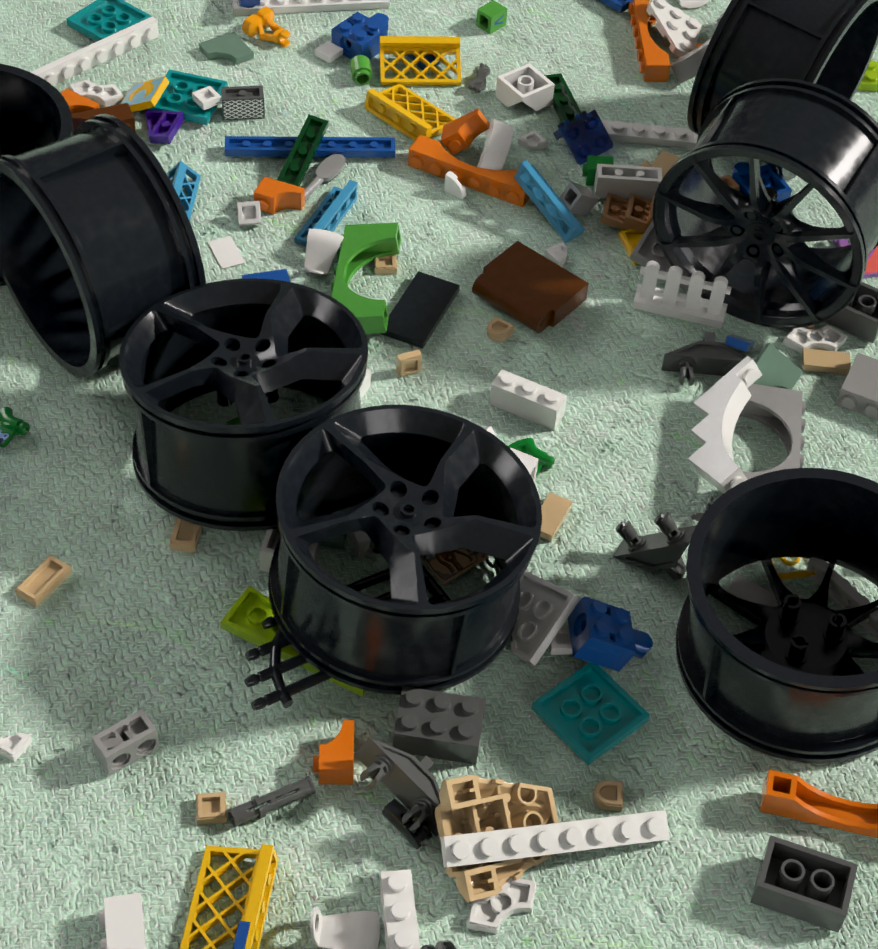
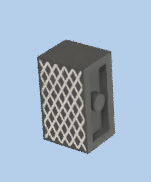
(243, 102)

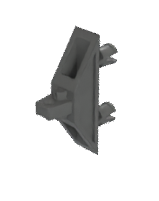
(702, 358)
(656, 550)
(405, 778)

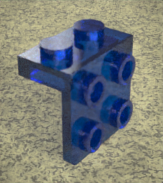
(584, 136)

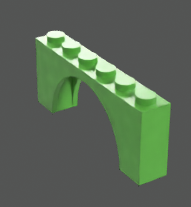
(360, 246)

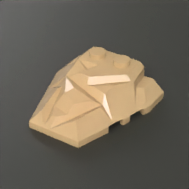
(483, 805)

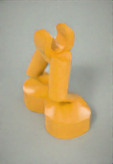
(264, 19)

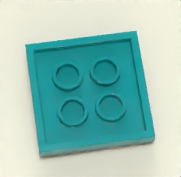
(105, 18)
(179, 95)
(590, 712)

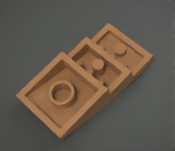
(627, 214)

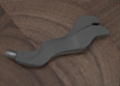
(479, 83)

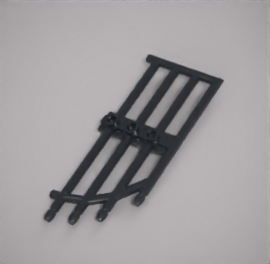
(277, 668)

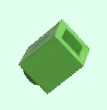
(491, 17)

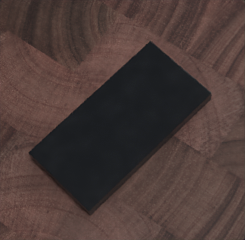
(420, 309)

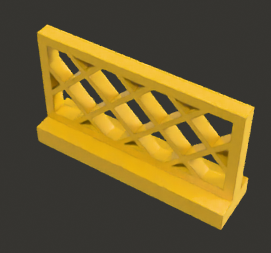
(420, 47)
(400, 117)
(255, 901)

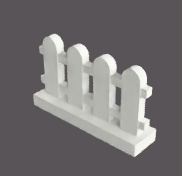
(679, 305)

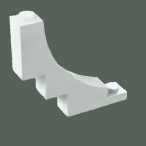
(721, 409)

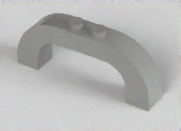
(688, 64)

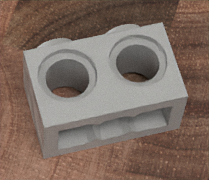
(125, 742)

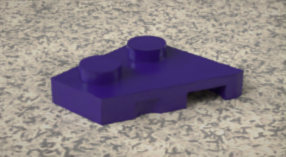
(163, 125)

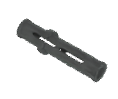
(240, 814)

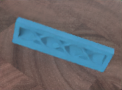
(179, 180)
(548, 202)
(334, 213)

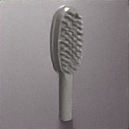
(325, 172)

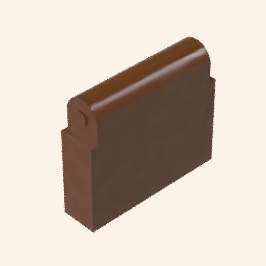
(530, 287)

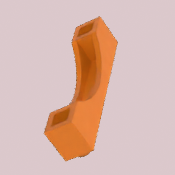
(653, 60)
(432, 158)
(796, 799)

